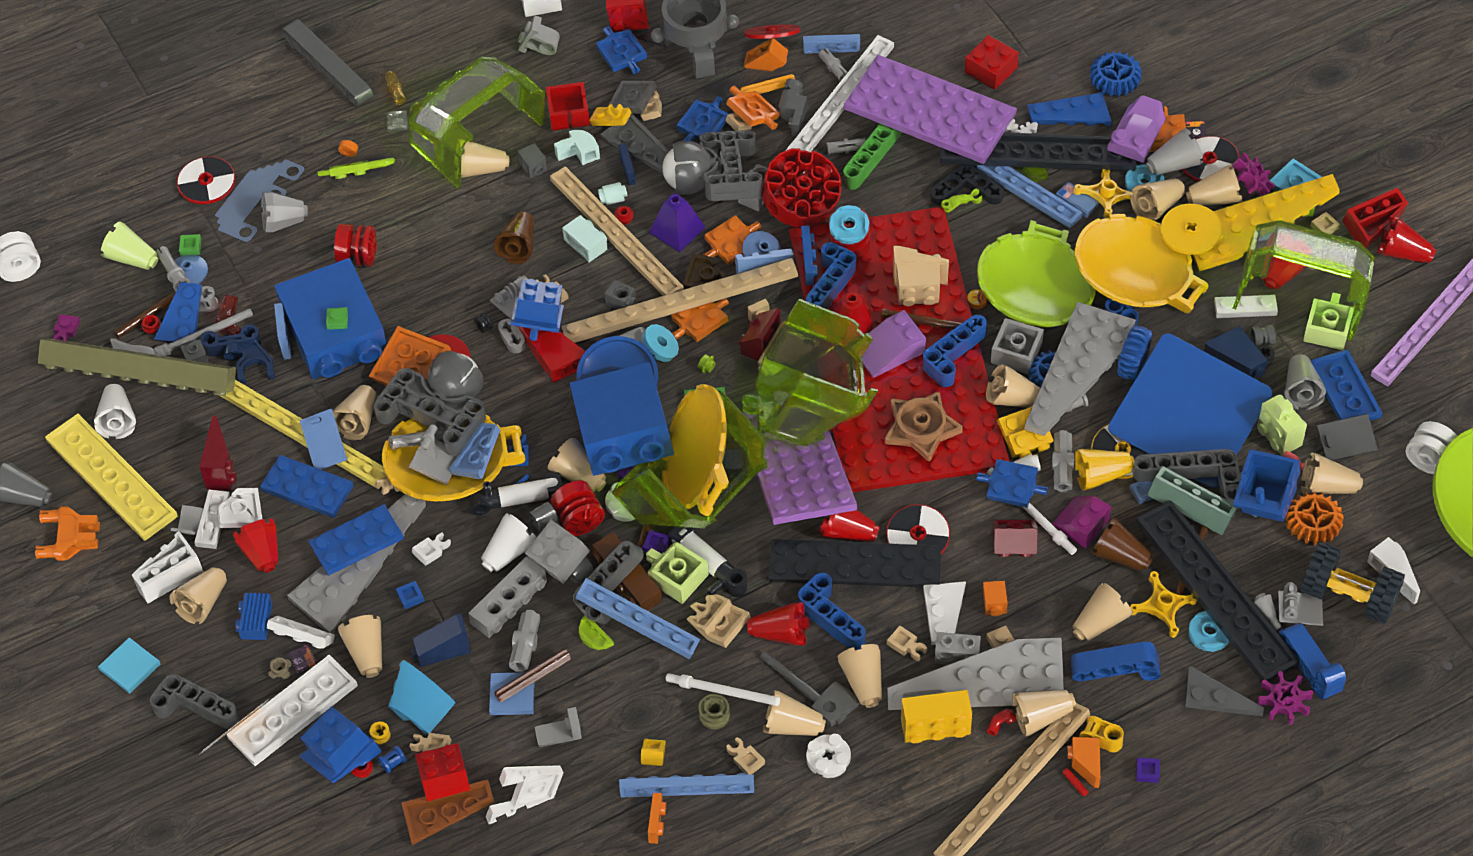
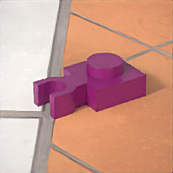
(66, 327)

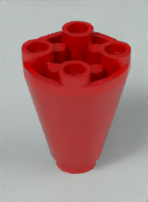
(1405, 243)
(849, 526)
(781, 625)

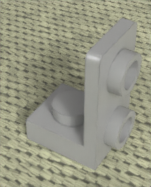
(559, 731)

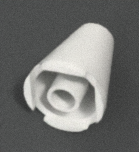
(114, 413)
(507, 543)

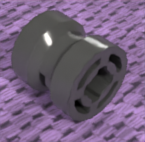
(1263, 335)

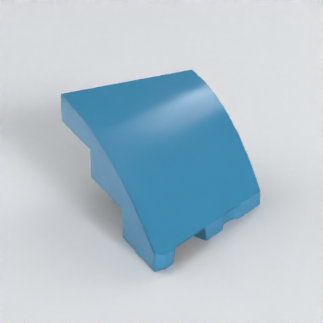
(419, 698)

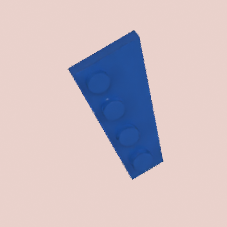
(1072, 110)

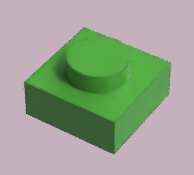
(190, 244)
(337, 318)

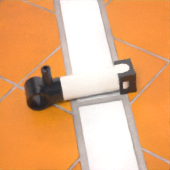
(492, 498)
(717, 565)

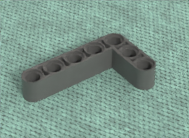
(1194, 468)

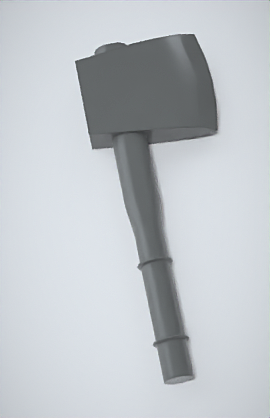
(834, 702)

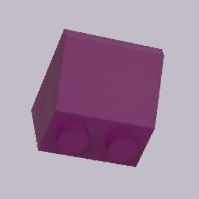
(1083, 519)

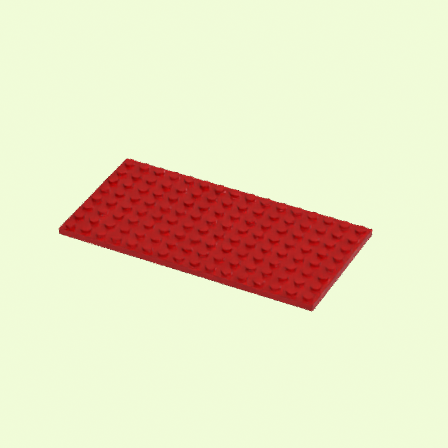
(861, 440)

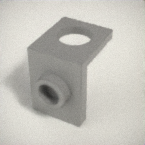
(189, 520)

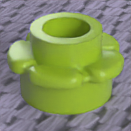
(706, 363)

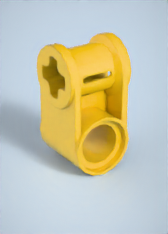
(1104, 730)

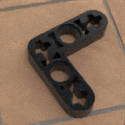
(967, 180)

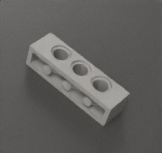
(525, 572)

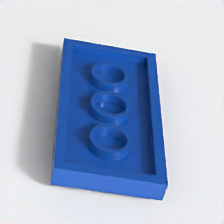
(1346, 386)
(306, 486)
(356, 540)

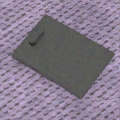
(1347, 437)

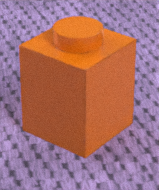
(994, 598)

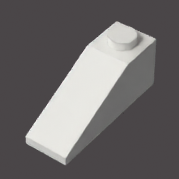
(1393, 556)

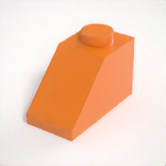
(766, 56)
(1086, 758)

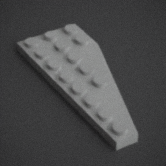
(1085, 352)

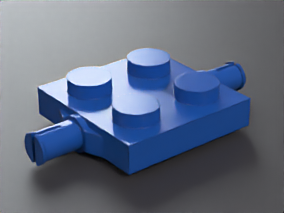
(621, 50)
(702, 119)
(1012, 483)

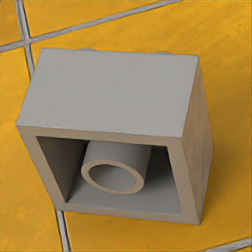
(1017, 345)
(557, 551)

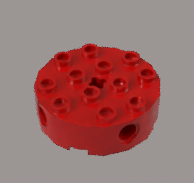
(801, 188)

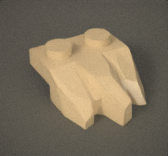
(718, 619)

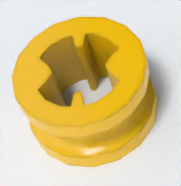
(380, 726)

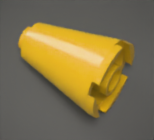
(1101, 466)

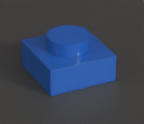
(410, 595)

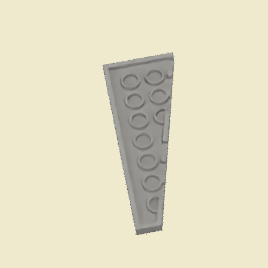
(330, 597)

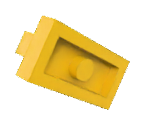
(610, 116)

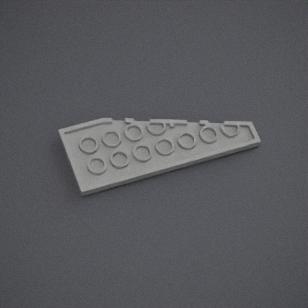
(991, 675)

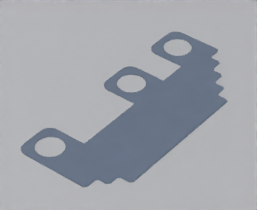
(248, 194)

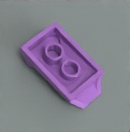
(1138, 129)

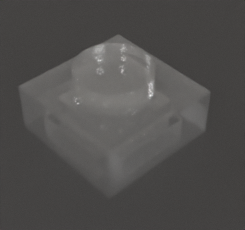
(397, 120)

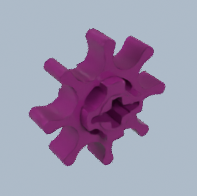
(1253, 175)
(1290, 703)

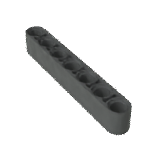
(327, 62)

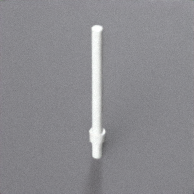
(1057, 536)
(687, 681)

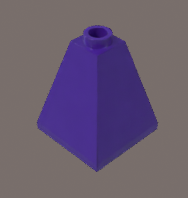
(676, 223)

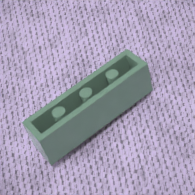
(1192, 500)

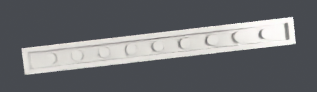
(834, 104)

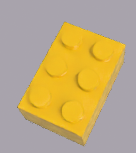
(936, 716)

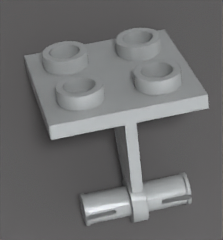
(432, 458)

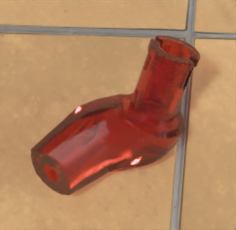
(226, 310)

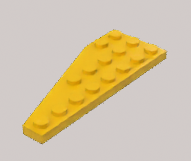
(1241, 219)

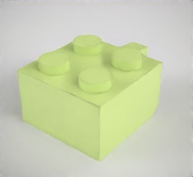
(1329, 323)
(1281, 425)
(677, 571)

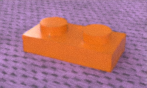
(658, 809)

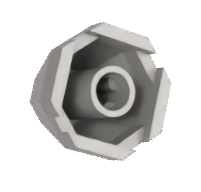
(281, 211)

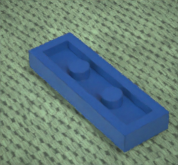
(809, 255)

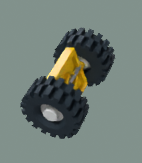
(1380, 595)

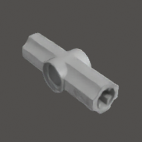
(1063, 461)
(524, 641)

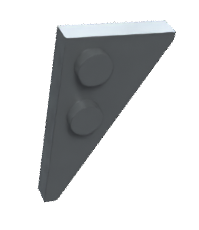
(1212, 695)

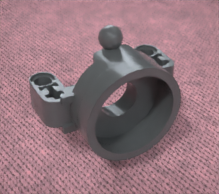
(700, 39)

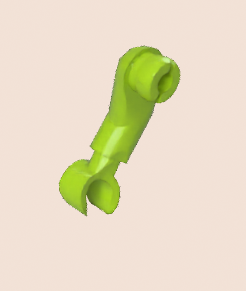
(956, 200)

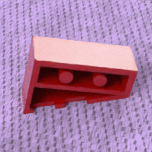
(1371, 218)

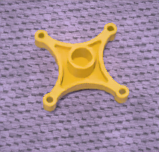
(1104, 192)
(1163, 604)

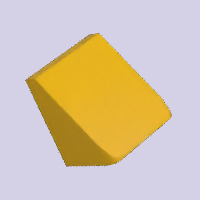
(653, 752)

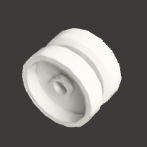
(17, 256)
(1428, 445)

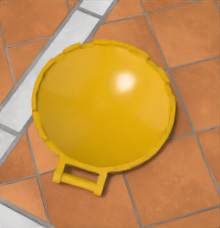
(1135, 265)
(698, 448)
(417, 485)

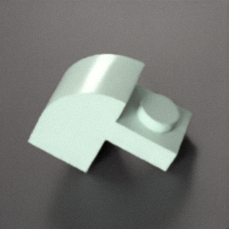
(580, 144)

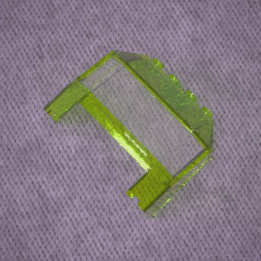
(436, 118)
(1315, 251)

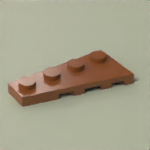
(430, 817)

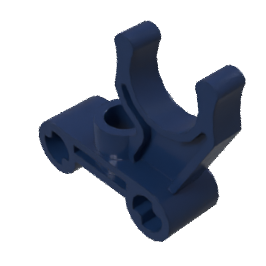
(243, 346)

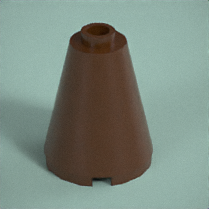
(516, 239)
(1122, 547)

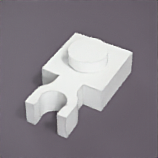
(430, 550)

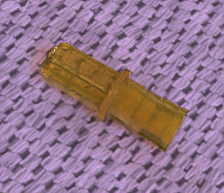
(395, 88)

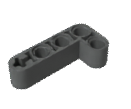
(539, 519)
(611, 579)
(221, 713)

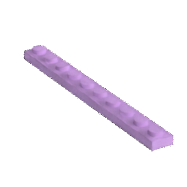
(1425, 327)

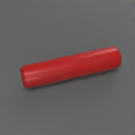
(1075, 782)

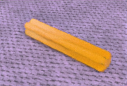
(768, 85)

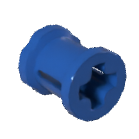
(392, 759)

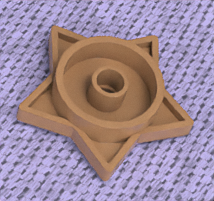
(921, 424)

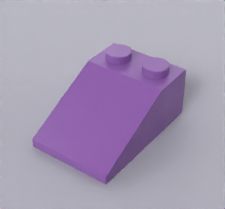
(893, 344)

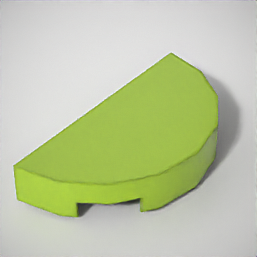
(593, 635)

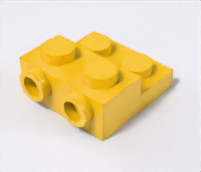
(1019, 440)

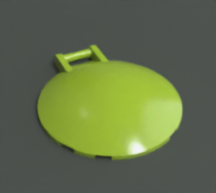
(1033, 276)

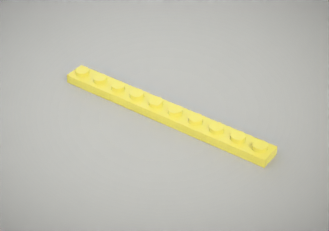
(290, 425)

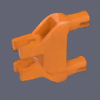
(74, 533)

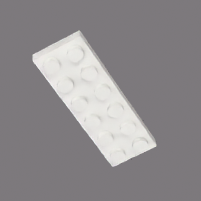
(291, 710)

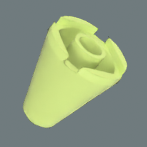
(128, 248)

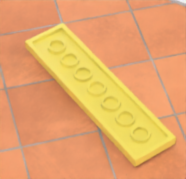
(111, 477)

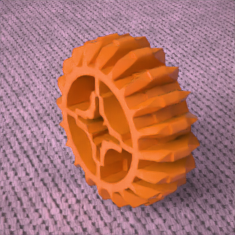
(1307, 526)

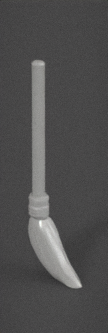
(165, 350)

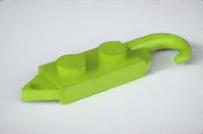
(357, 168)

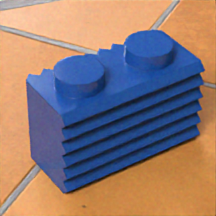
(255, 613)

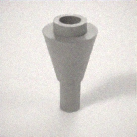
(1266, 607)

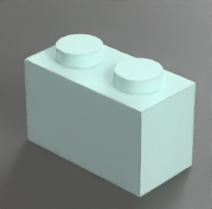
(585, 238)

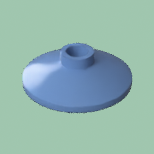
(754, 241)
(194, 267)

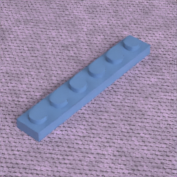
(1033, 194)
(637, 618)
(692, 785)

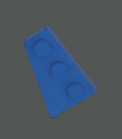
(182, 314)

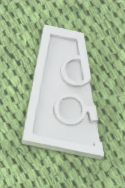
(943, 607)

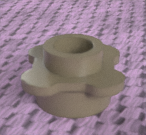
(278, 663)

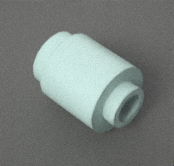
(612, 193)

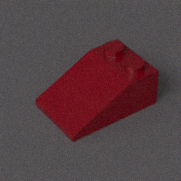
(215, 461)

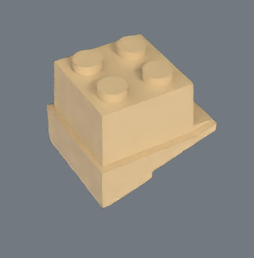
(918, 276)

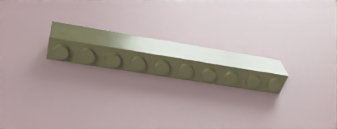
(136, 365)

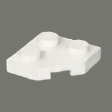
(240, 508)

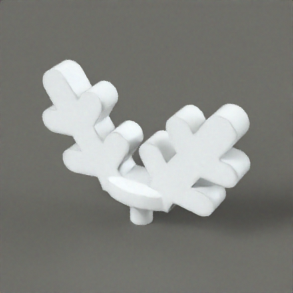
(1030, 128)

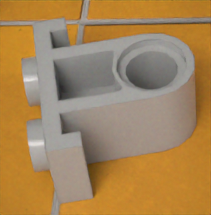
(538, 38)

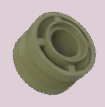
(714, 720)

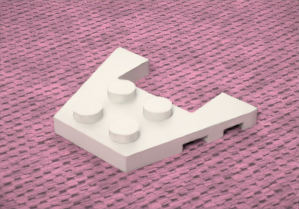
(533, 787)

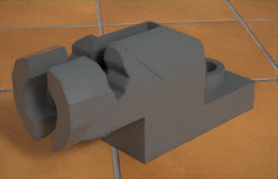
(793, 105)

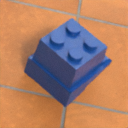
(538, 307)
(1267, 485)
(337, 746)

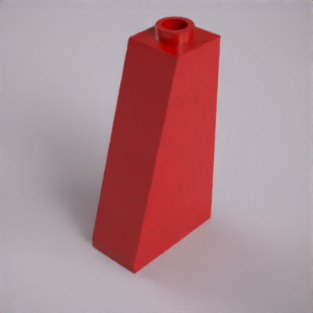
(554, 352)

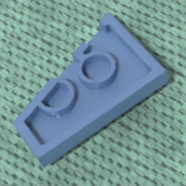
(755, 260)
(477, 452)

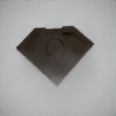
(701, 270)

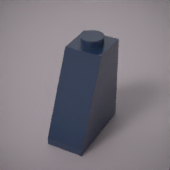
(1238, 351)
(441, 642)

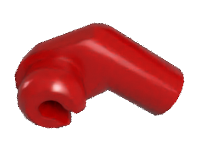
(999, 718)

